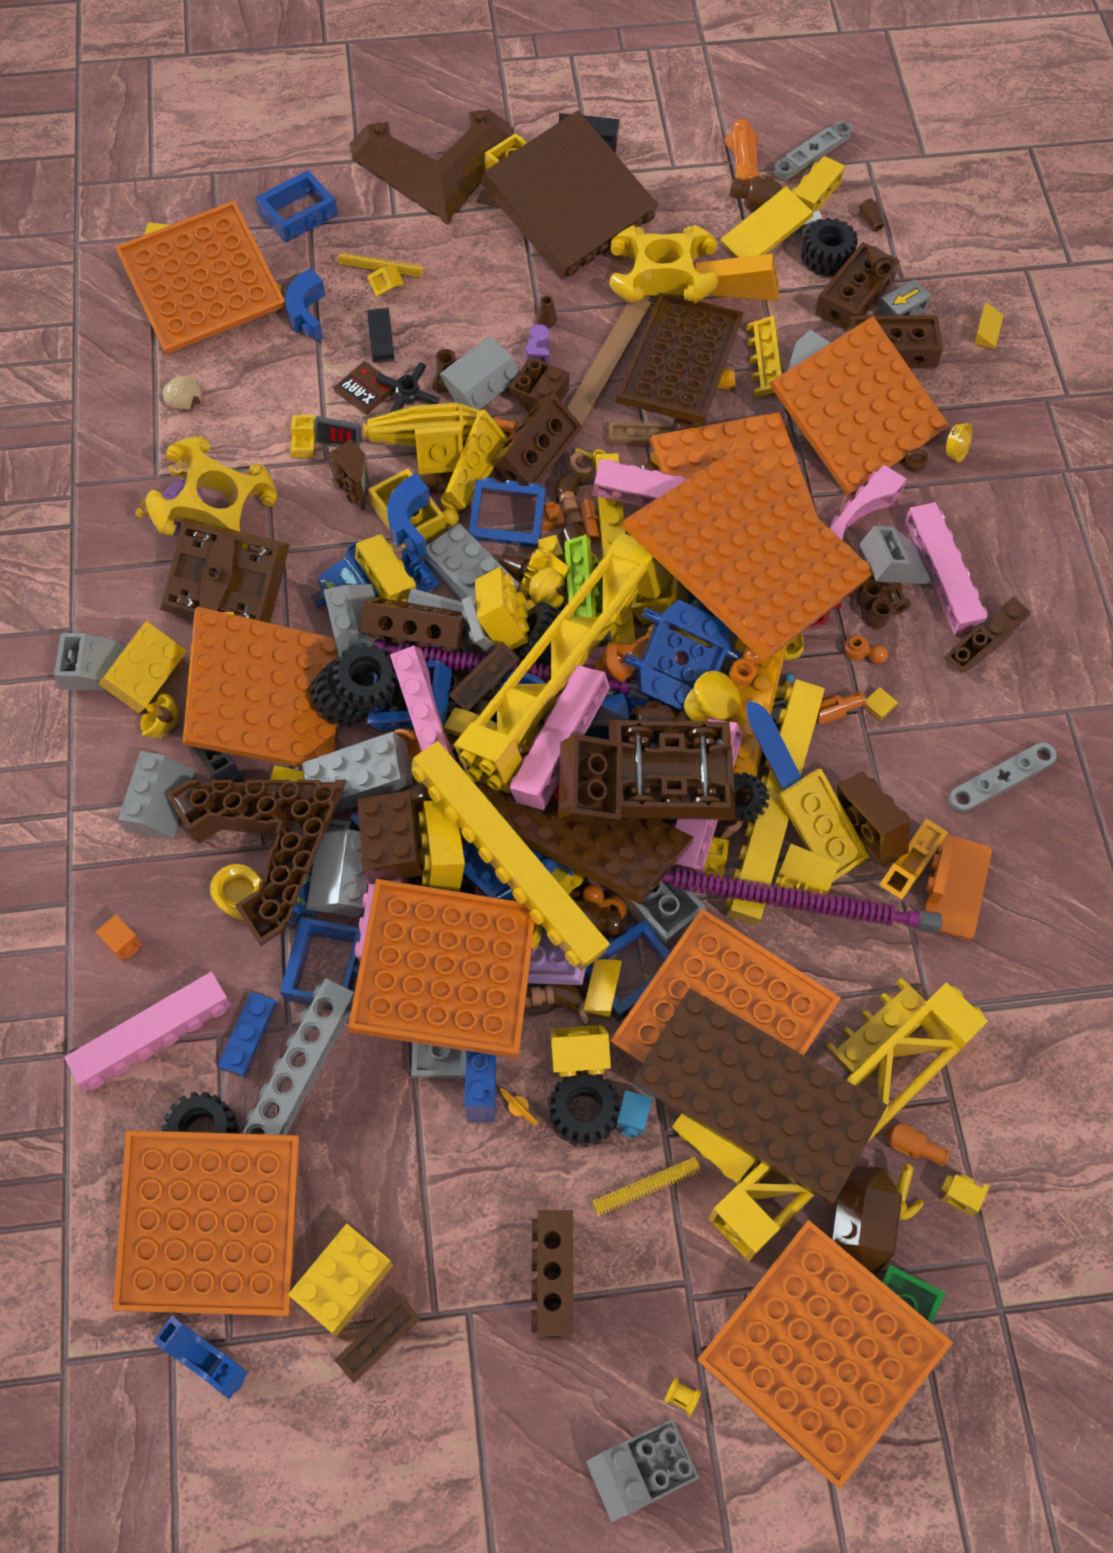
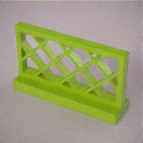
(581, 565)

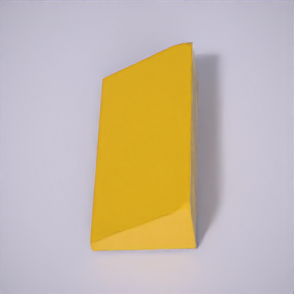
(989, 327)
(602, 987)

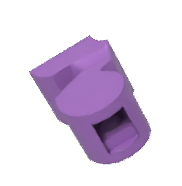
(538, 344)

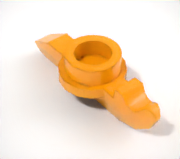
(518, 1106)

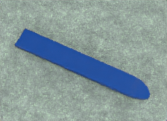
(772, 745)

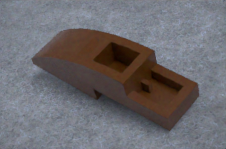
(988, 636)

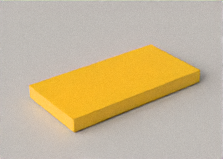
(767, 225)
(823, 821)

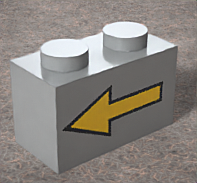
(907, 300)

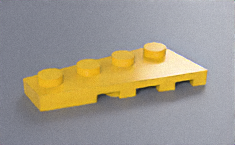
(475, 459)

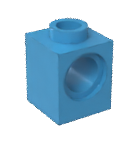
(633, 1114)

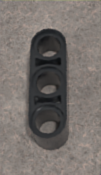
(380, 335)

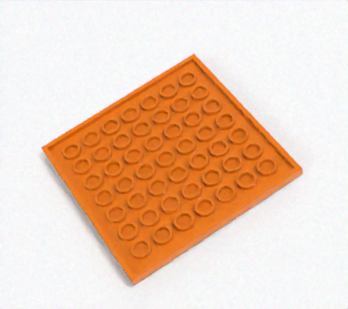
(749, 551)

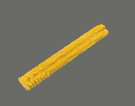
(366, 263)
(645, 1185)

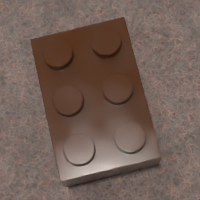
(590, 780)
(875, 818)
(389, 837)

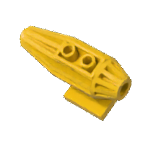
(432, 429)

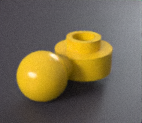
(450, 511)

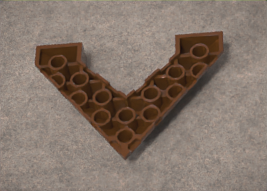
(435, 185)
(283, 808)

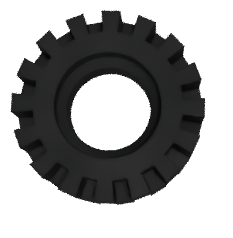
(759, 797)

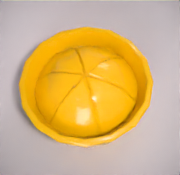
(959, 441)

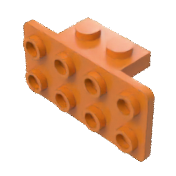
(958, 885)

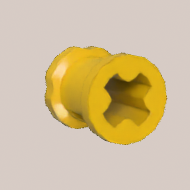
(682, 1396)

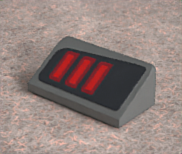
(336, 432)

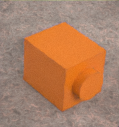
(119, 938)

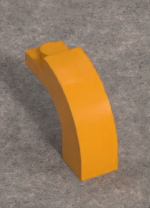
(911, 865)

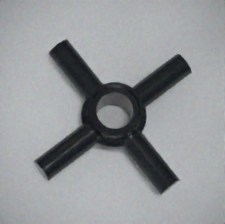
(408, 388)

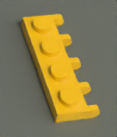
(767, 355)
(877, 1027)

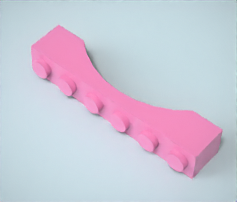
(879, 493)
(419, 698)

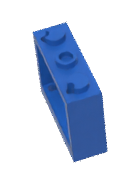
(289, 192)
(503, 536)
(387, 721)
(305, 931)
(622, 1008)
(480, 1087)

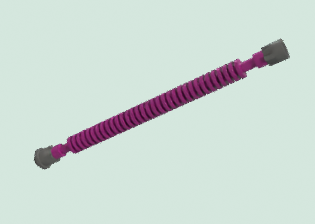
(628, 687)
(831, 905)

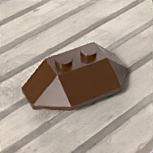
(868, 1217)

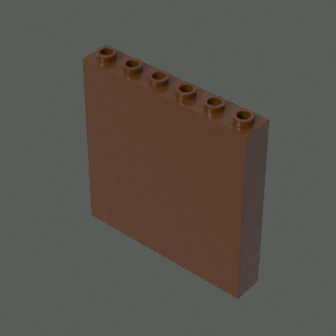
(569, 194)

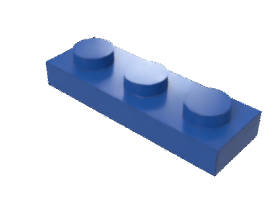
(247, 1034)

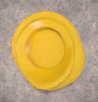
(712, 698)
(232, 885)

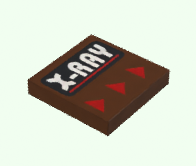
(362, 389)

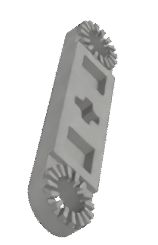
(803, 157)
(987, 784)

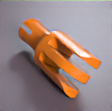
(836, 707)
(915, 1144)

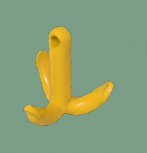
(903, 1187)

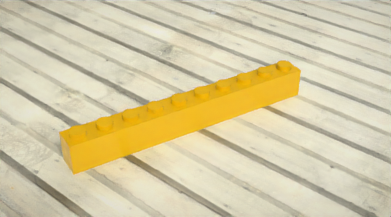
(610, 521)
(767, 832)
(509, 856)

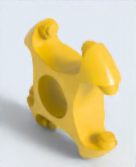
(663, 264)
(206, 472)

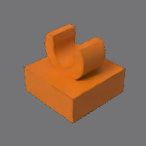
(553, 517)

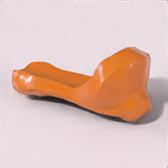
(743, 143)
(612, 658)

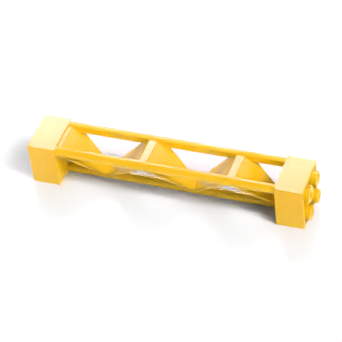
(494, 755)
(952, 1026)

